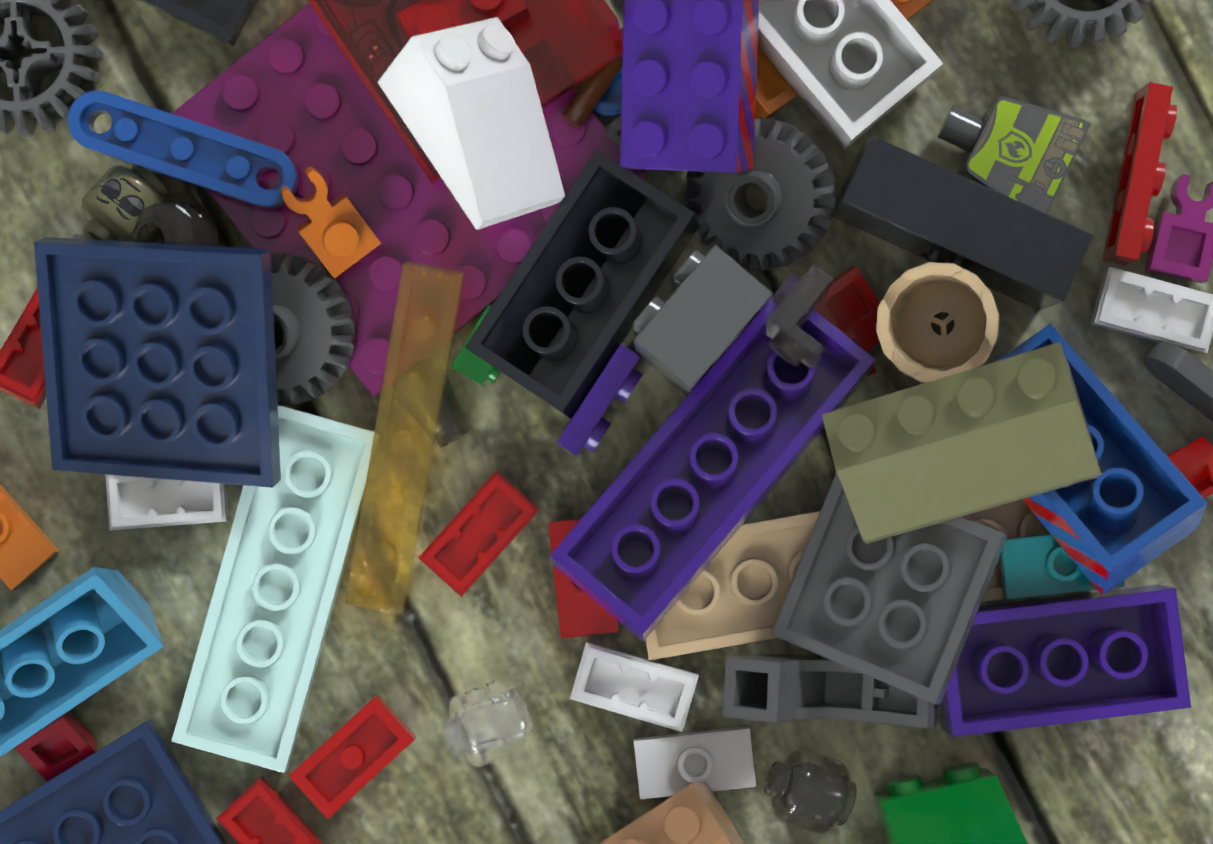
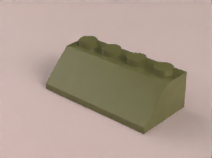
(962, 444)

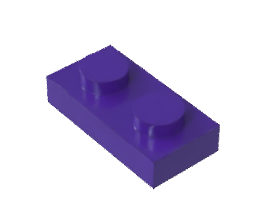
(615, 381)

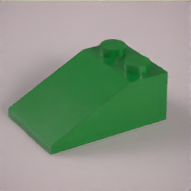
(954, 809)

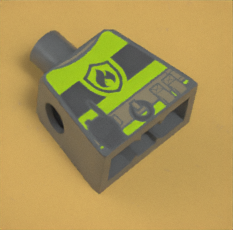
(1016, 148)

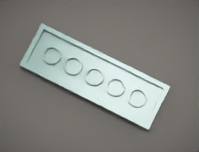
(276, 595)

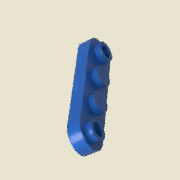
(181, 148)

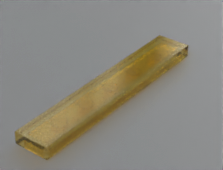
(404, 437)

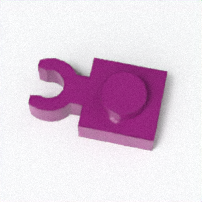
(1183, 240)

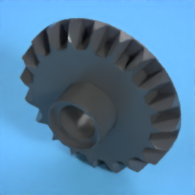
(798, 193)
(315, 328)

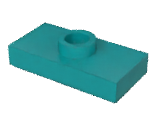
(1039, 568)

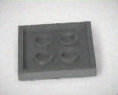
(892, 603)

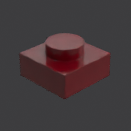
(58, 746)

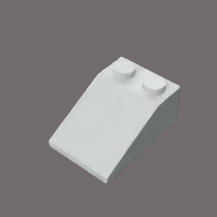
(477, 119)

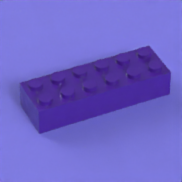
(707, 471)

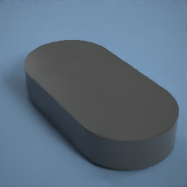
(1183, 375)

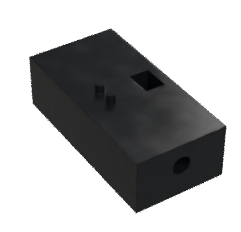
(961, 224)

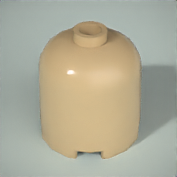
(911, 308)

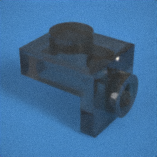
(796, 303)

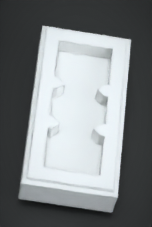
(1154, 310)
(163, 502)
(634, 686)
(712, 757)

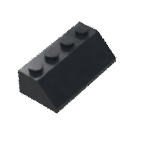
(583, 284)

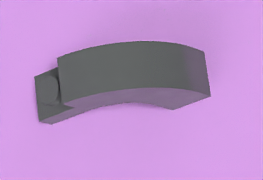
(814, 687)

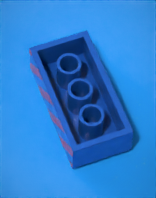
(1137, 504)

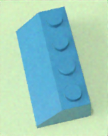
(70, 650)

